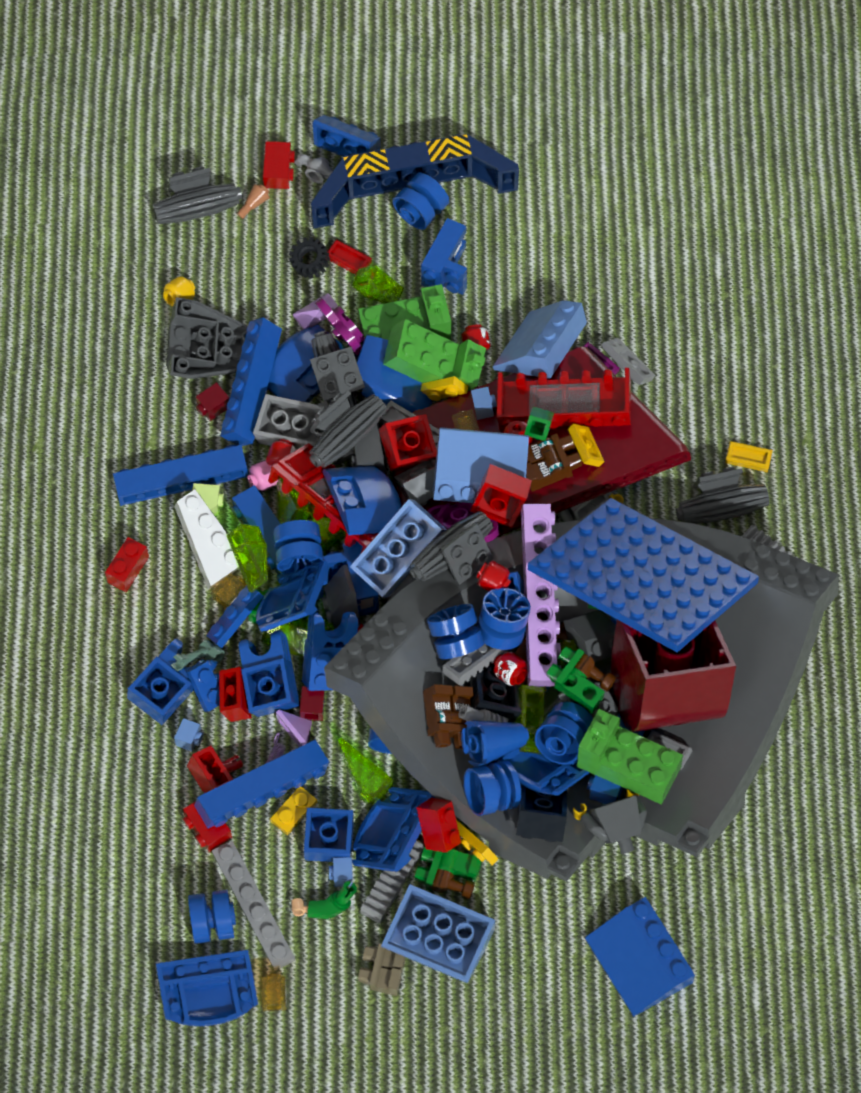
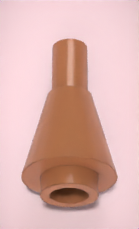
(256, 197)

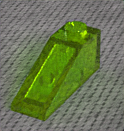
(288, 507)
(250, 554)
(531, 714)
(367, 777)

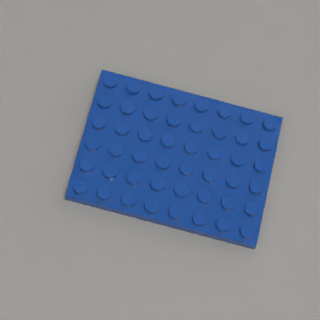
(643, 574)

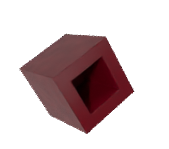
(212, 402)
(312, 704)

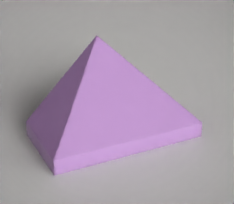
(311, 315)
(295, 726)

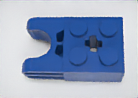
(323, 646)
(269, 669)
(162, 676)

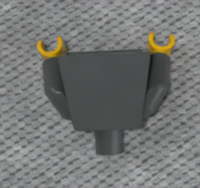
(615, 820)

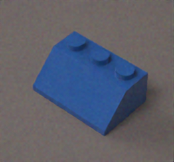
(343, 138)

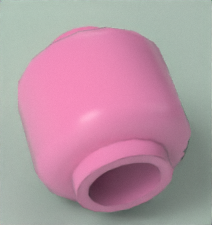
(259, 476)

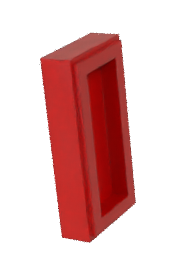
(348, 257)

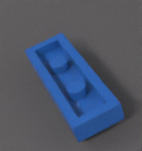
(234, 616)

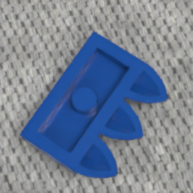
(205, 684)

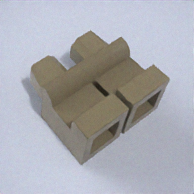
(386, 970)

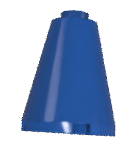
(491, 740)

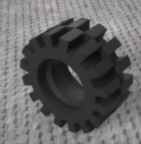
(305, 247)

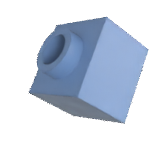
(483, 403)
(188, 735)
(341, 871)

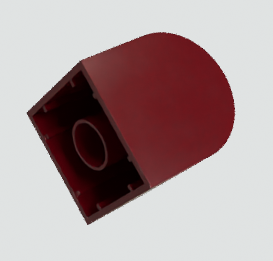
(667, 686)

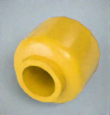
(179, 287)

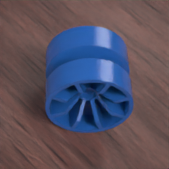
(421, 201)
(297, 545)
(504, 618)
(455, 631)
(563, 732)
(219, 917)

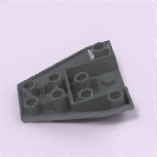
(202, 341)

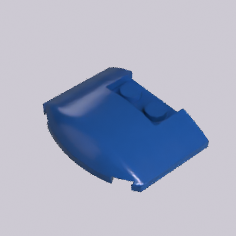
(292, 371)
(386, 382)
(363, 498)
(293, 597)
(542, 774)
(390, 831)
(207, 988)

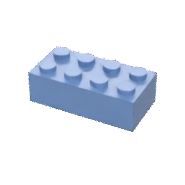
(389, 555)

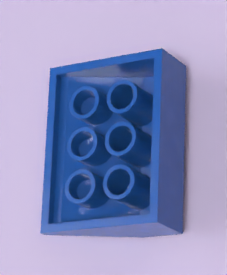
(640, 957)

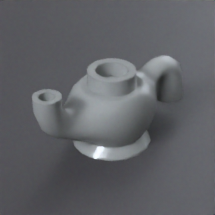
(316, 168)

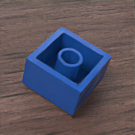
(328, 834)

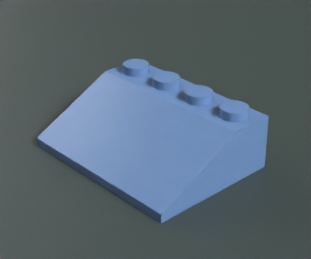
(543, 339)
(465, 457)
(439, 933)

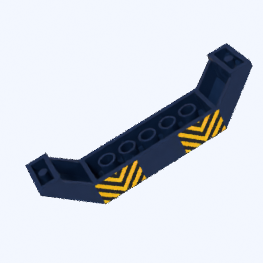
(394, 167)

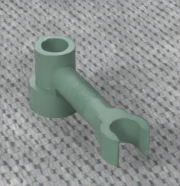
(206, 650)

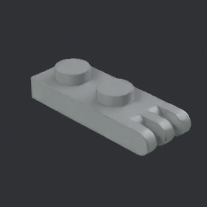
(627, 359)

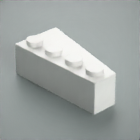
(206, 539)

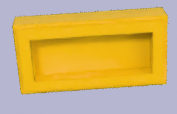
(748, 456)

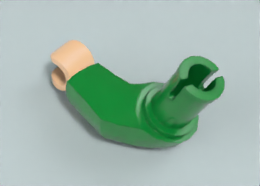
(329, 908)

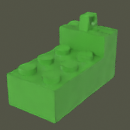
(426, 311)
(432, 357)
(628, 758)

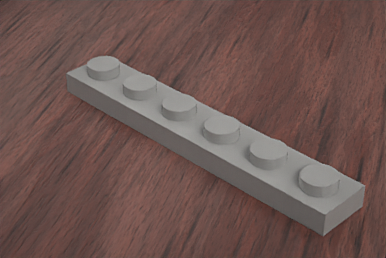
(253, 905)

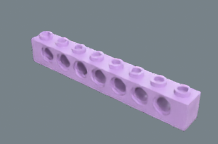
(542, 516)

